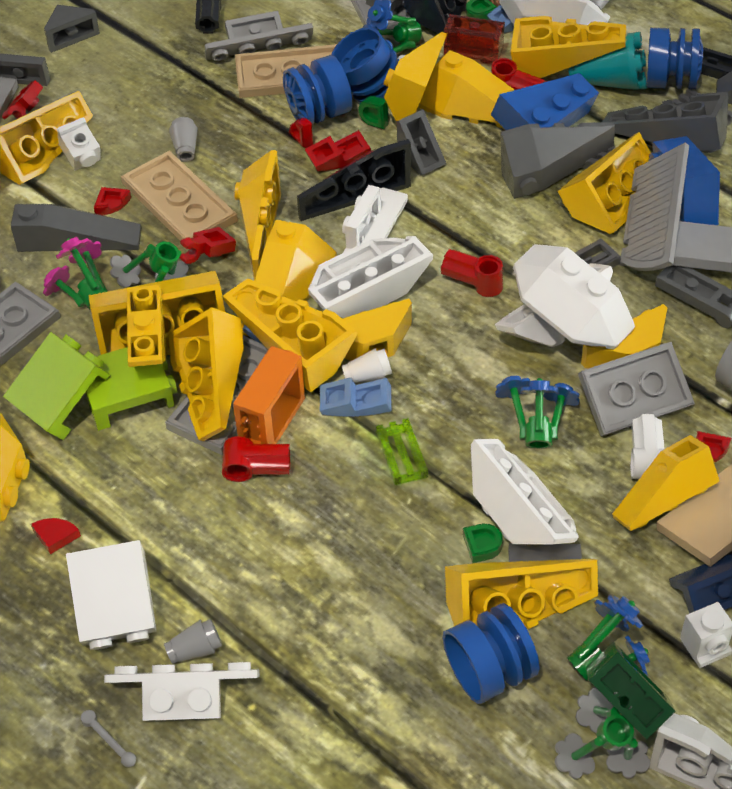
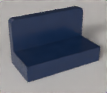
(706, 585)

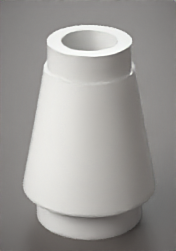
(368, 367)

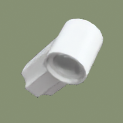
(647, 443)

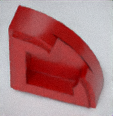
(302, 132)
(111, 200)
(718, 444)
(55, 533)

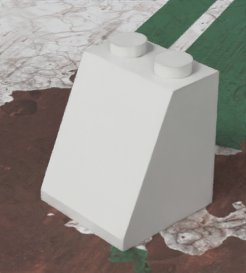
(111, 594)

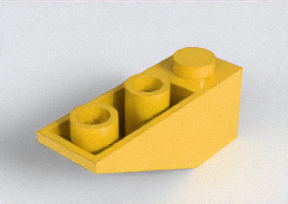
(670, 479)

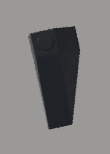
(434, 13)
(382, 167)

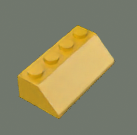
(181, 301)

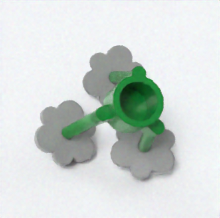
(162, 260)
(612, 732)

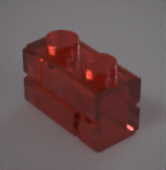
(474, 38)

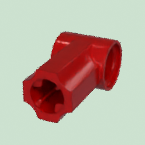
(507, 71)
(482, 272)
(244, 458)

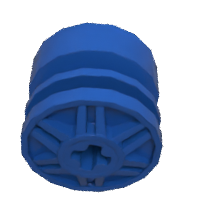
(674, 58)
(366, 62)
(318, 90)
(491, 653)

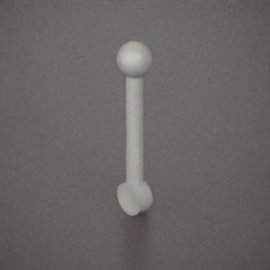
(89, 719)

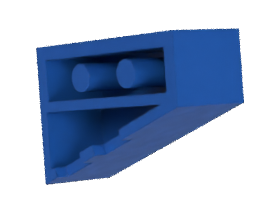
(546, 103)
(701, 183)

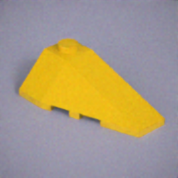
(549, 46)
(462, 89)

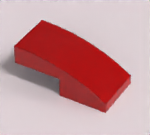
(334, 155)

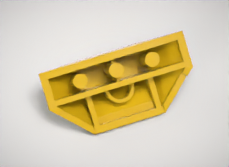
(12, 467)

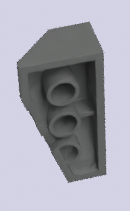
(700, 120)
(542, 156)
(50, 225)

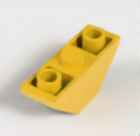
(145, 326)
(380, 328)
(645, 335)

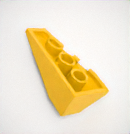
(411, 77)
(32, 140)
(604, 189)
(259, 201)
(292, 259)
(294, 326)
(208, 361)
(528, 587)

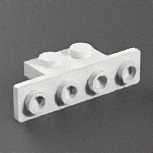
(373, 215)
(181, 694)

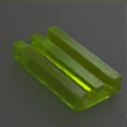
(395, 431)

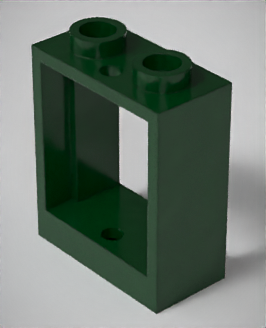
(630, 690)

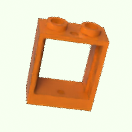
(270, 397)

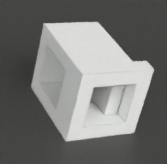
(78, 144)
(707, 634)

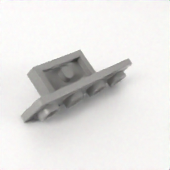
(255, 34)

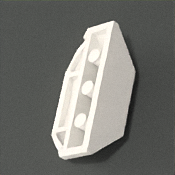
(582, 10)
(369, 275)
(572, 296)
(531, 327)
(517, 497)

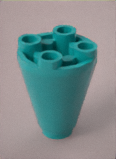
(618, 68)

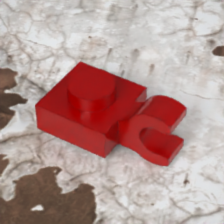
(25, 100)
(211, 242)

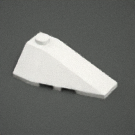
(692, 754)

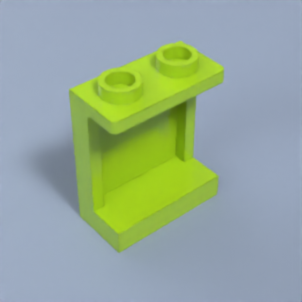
(54, 382)
(127, 387)

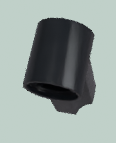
(207, 15)

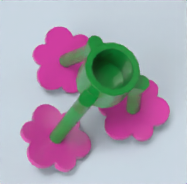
(81, 253)

